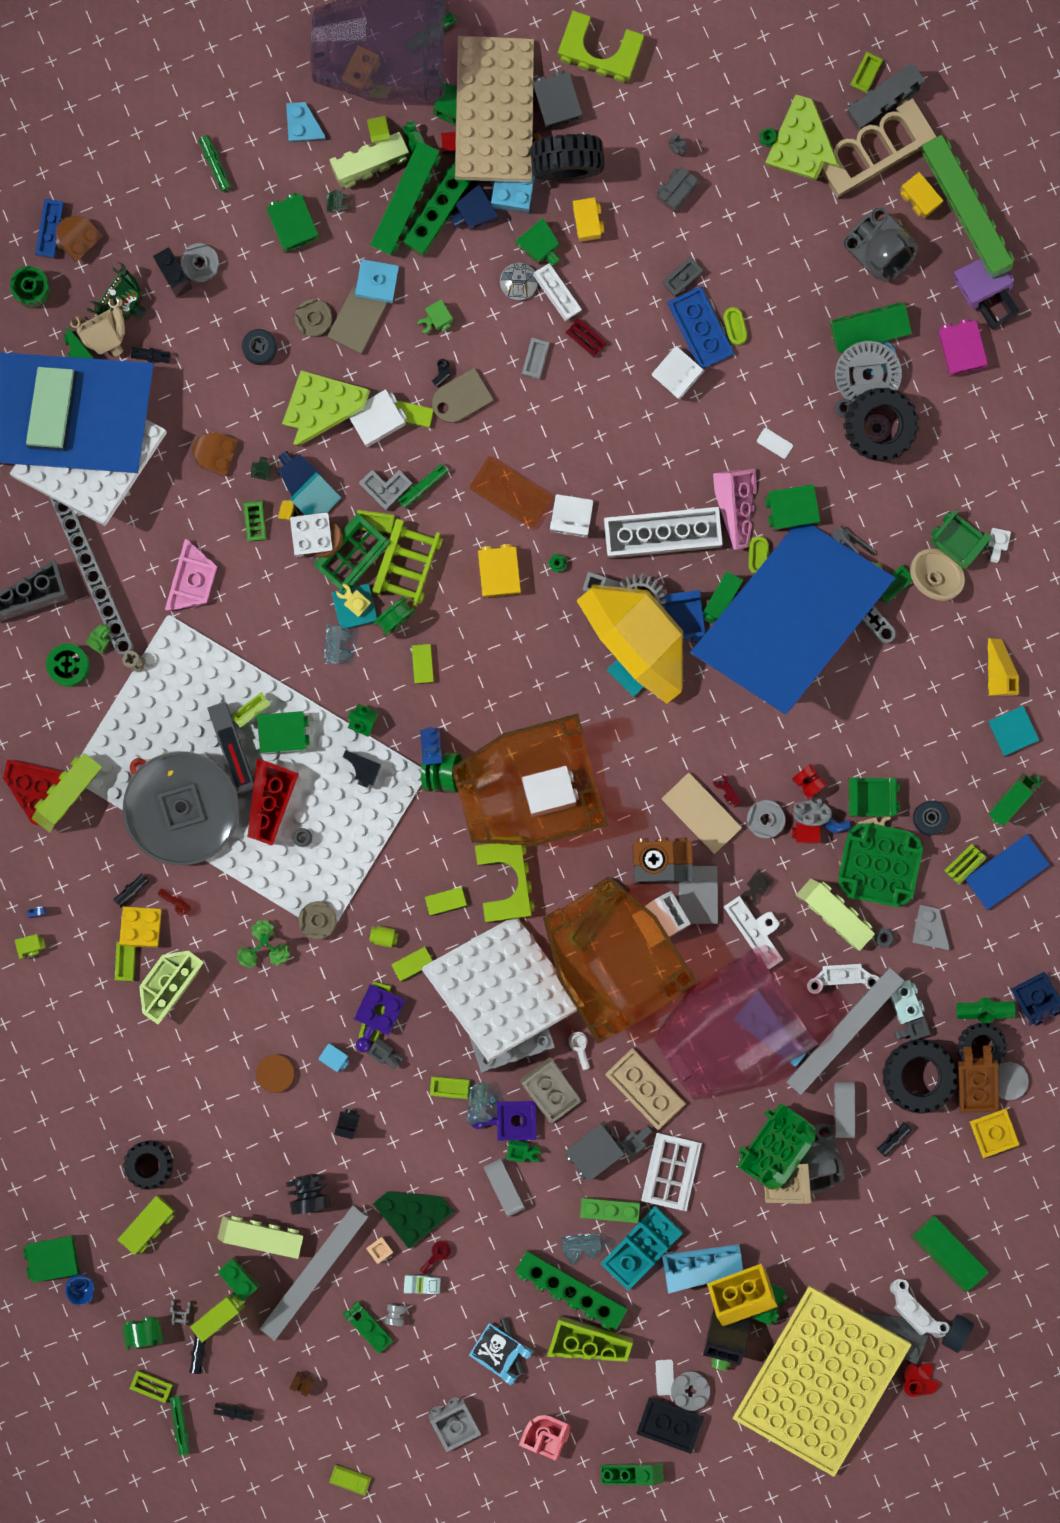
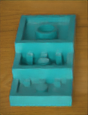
(641, 1247)

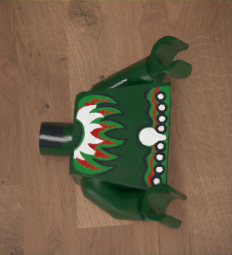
(128, 290)

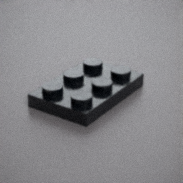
(670, 1425)

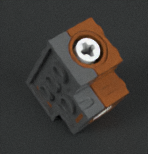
(672, 863)

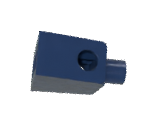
(474, 210)
(295, 471)

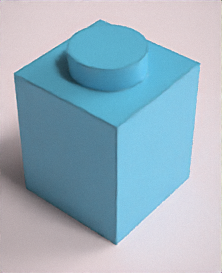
(334, 1058)

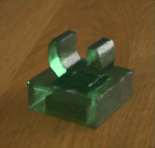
(334, 201)
(261, 470)

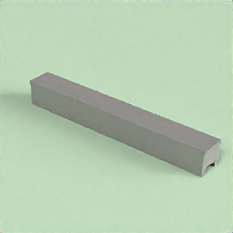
(845, 1030)
(314, 1272)

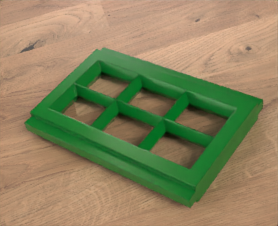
(364, 564)

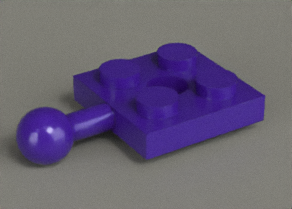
(367, 1016)
(505, 1129)

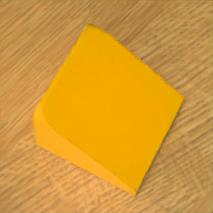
(286, 510)

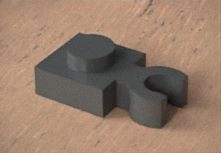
(677, 145)

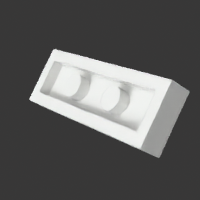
(557, 292)

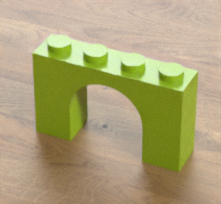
(618, 66)
(518, 904)
(217, 1316)

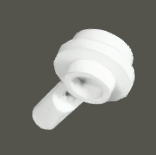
(578, 1042)

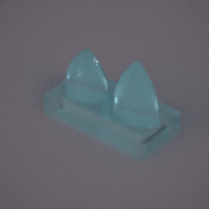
(333, 651)
(478, 1099)
(574, 1244)

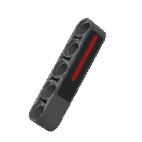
(231, 748)

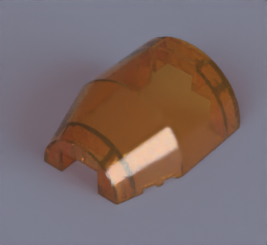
(495, 794)
(615, 959)

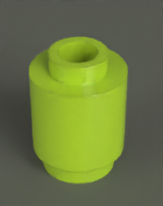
(383, 936)

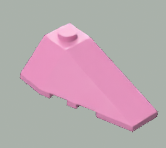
(735, 495)

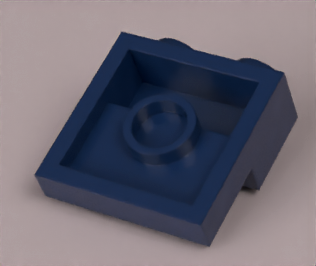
(1037, 999)

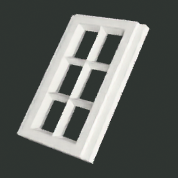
(689, 1173)

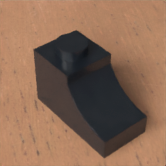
(365, 769)
(347, 1124)

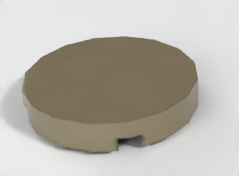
(313, 318)
(317, 920)

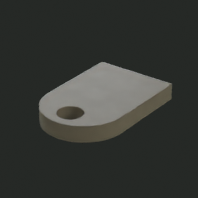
(463, 397)

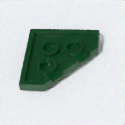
(412, 1214)

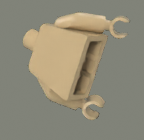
(103, 331)

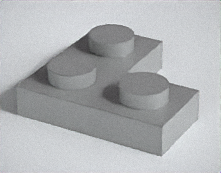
(385, 493)

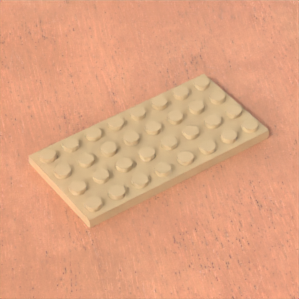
(494, 109)

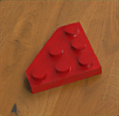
(29, 784)

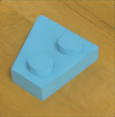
(302, 124)

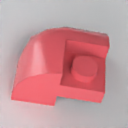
(545, 1436)

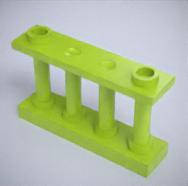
(394, 549)

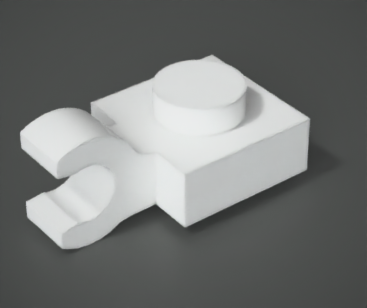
(998, 542)

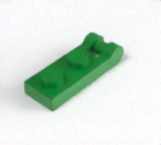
(368, 1327)

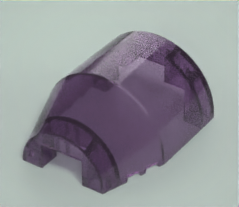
(381, 48)

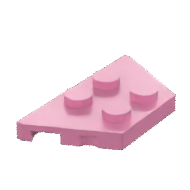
(192, 579)

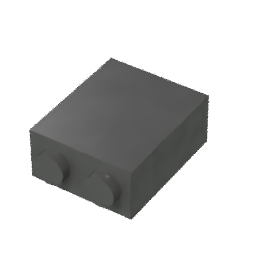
(557, 100)
(595, 1151)

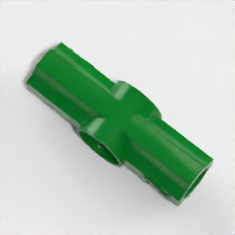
(985, 1010)

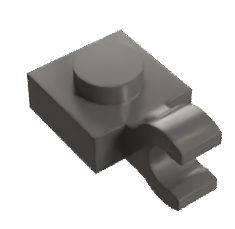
(915, 1029)
(382, 1053)
(634, 1142)

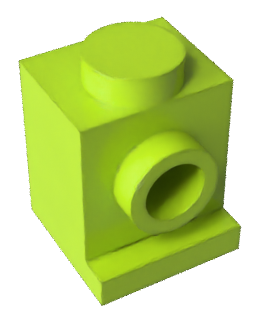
(29, 945)

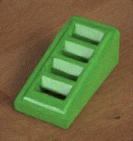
(256, 503)

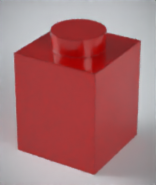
(806, 833)

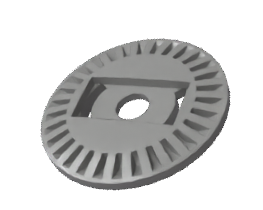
(863, 356)

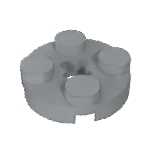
(190, 257)
(756, 825)
(697, 1399)

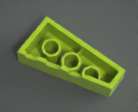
(66, 792)
(588, 1342)

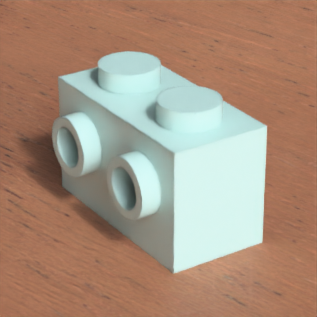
(906, 1003)

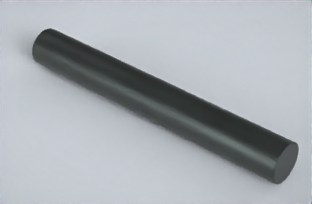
(517, 1362)

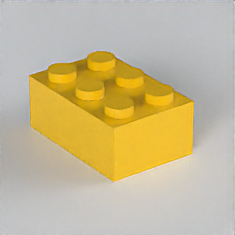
(742, 1295)

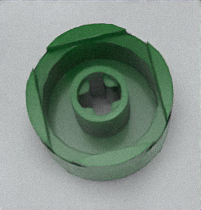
(41, 286)
(142, 1334)

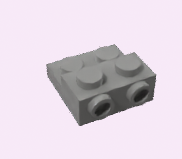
(453, 1423)

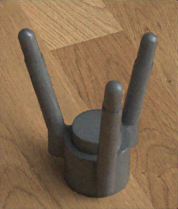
(843, 536)

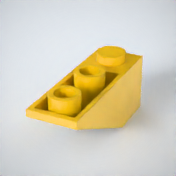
(1001, 672)

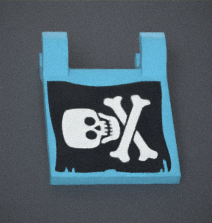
(498, 1352)

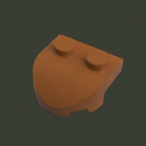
(76, 236)
(214, 452)

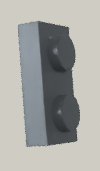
(682, 276)

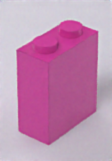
(962, 347)

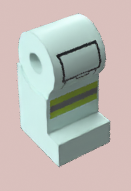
(422, 1284)

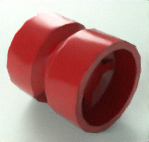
(814, 786)

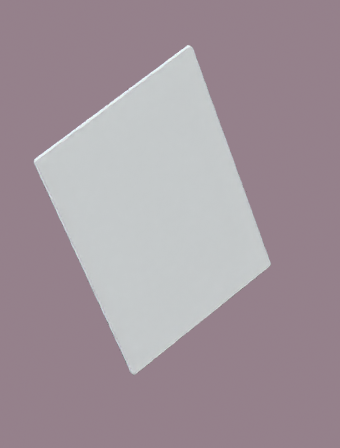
(169, 713)

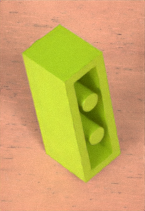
(147, 1225)

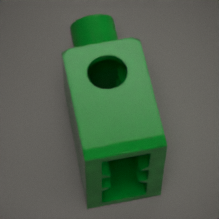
(539, 243)

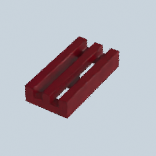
(574, 327)

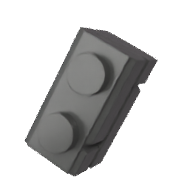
(677, 189)

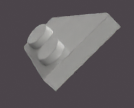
(930, 928)

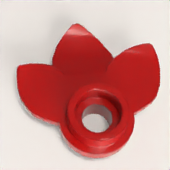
(921, 1377)

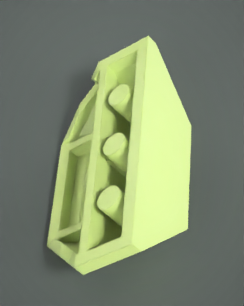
(167, 983)

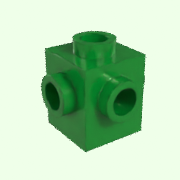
(362, 719)

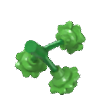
(262, 932)

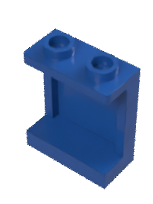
(687, 613)

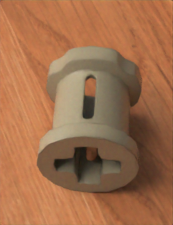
(132, 662)

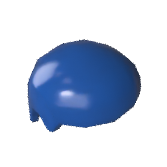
(79, 1289)

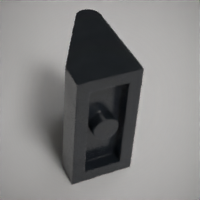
(1008, 305)

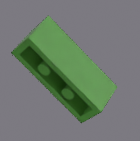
(609, 1210)

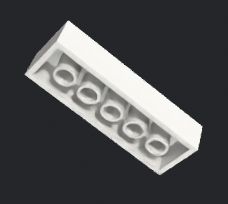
(663, 532)

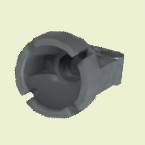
(882, 246)
(823, 1161)

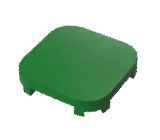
(880, 864)
(777, 1147)

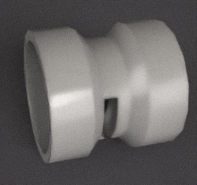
(395, 1314)

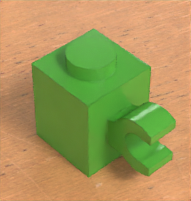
(438, 316)

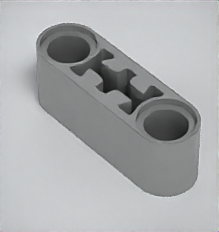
(880, 619)
(844, 1109)
(504, 1187)

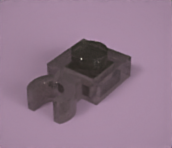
(758, 884)

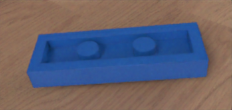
(50, 219)
(431, 746)

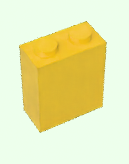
(499, 571)

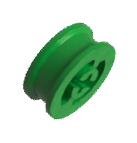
(394, 616)
(52, 665)

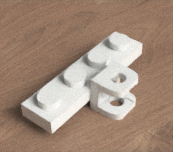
(755, 930)

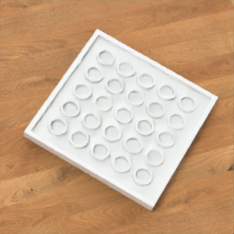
(89, 491)
(500, 988)

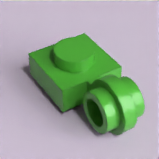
(98, 638)

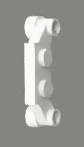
(841, 975)
(914, 1312)

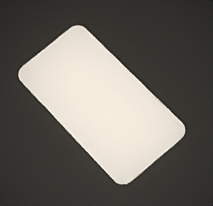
(774, 443)
(664, 1376)

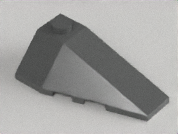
(903, 1329)

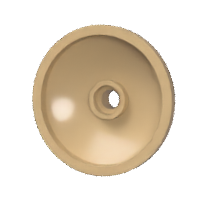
(937, 575)

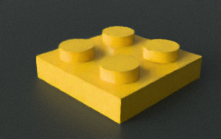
(140, 927)
(994, 1133)

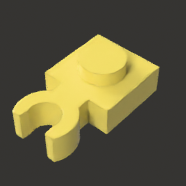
(355, 601)

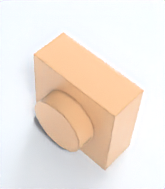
(379, 1250)

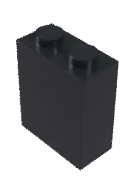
(172, 272)
(727, 1341)

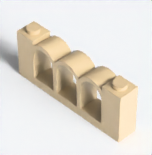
(915, 125)

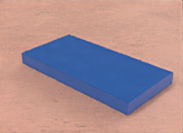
(700, 328)
(1006, 872)

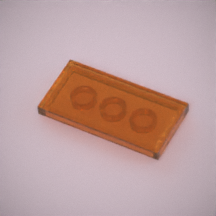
(510, 492)

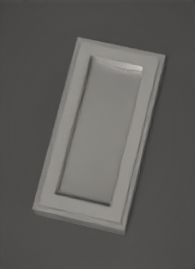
(535, 358)

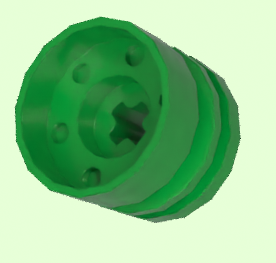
(440, 774)

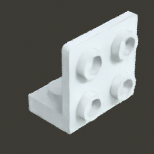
(677, 372)
(571, 516)
(311, 534)

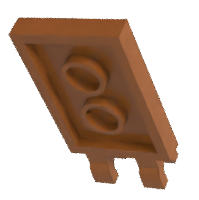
(978, 1082)

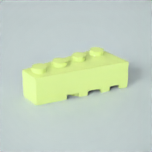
(369, 160)
(836, 914)
(260, 1237)

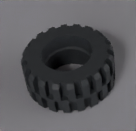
(567, 157)
(906, 424)
(946, 1076)

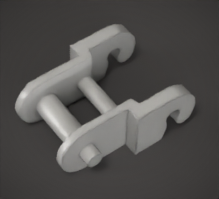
(176, 1320)

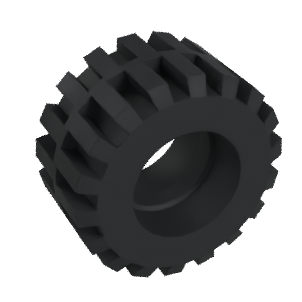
(989, 1031)
(131, 1167)

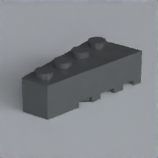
(885, 97)
(34, 592)

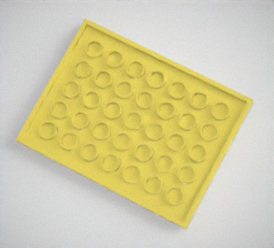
(821, 1380)

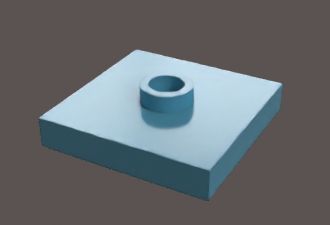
(376, 281)

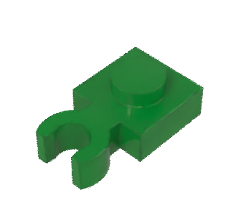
(413, 135)
(519, 1151)

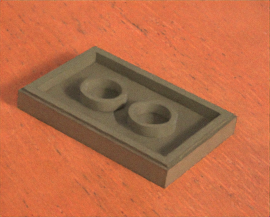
(356, 322)
(550, 1090)

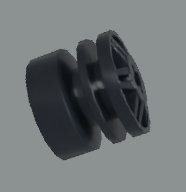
(308, 1194)

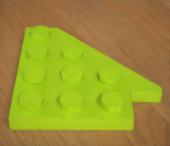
(802, 141)
(321, 404)

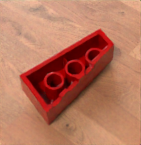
(269, 800)

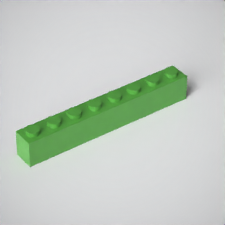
(967, 207)

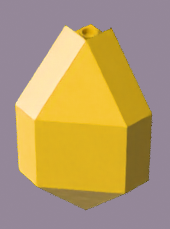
(638, 635)

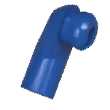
(835, 827)

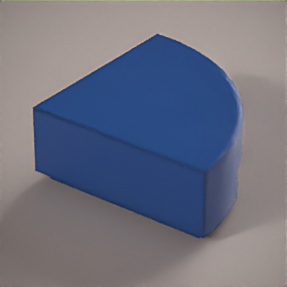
(36, 912)

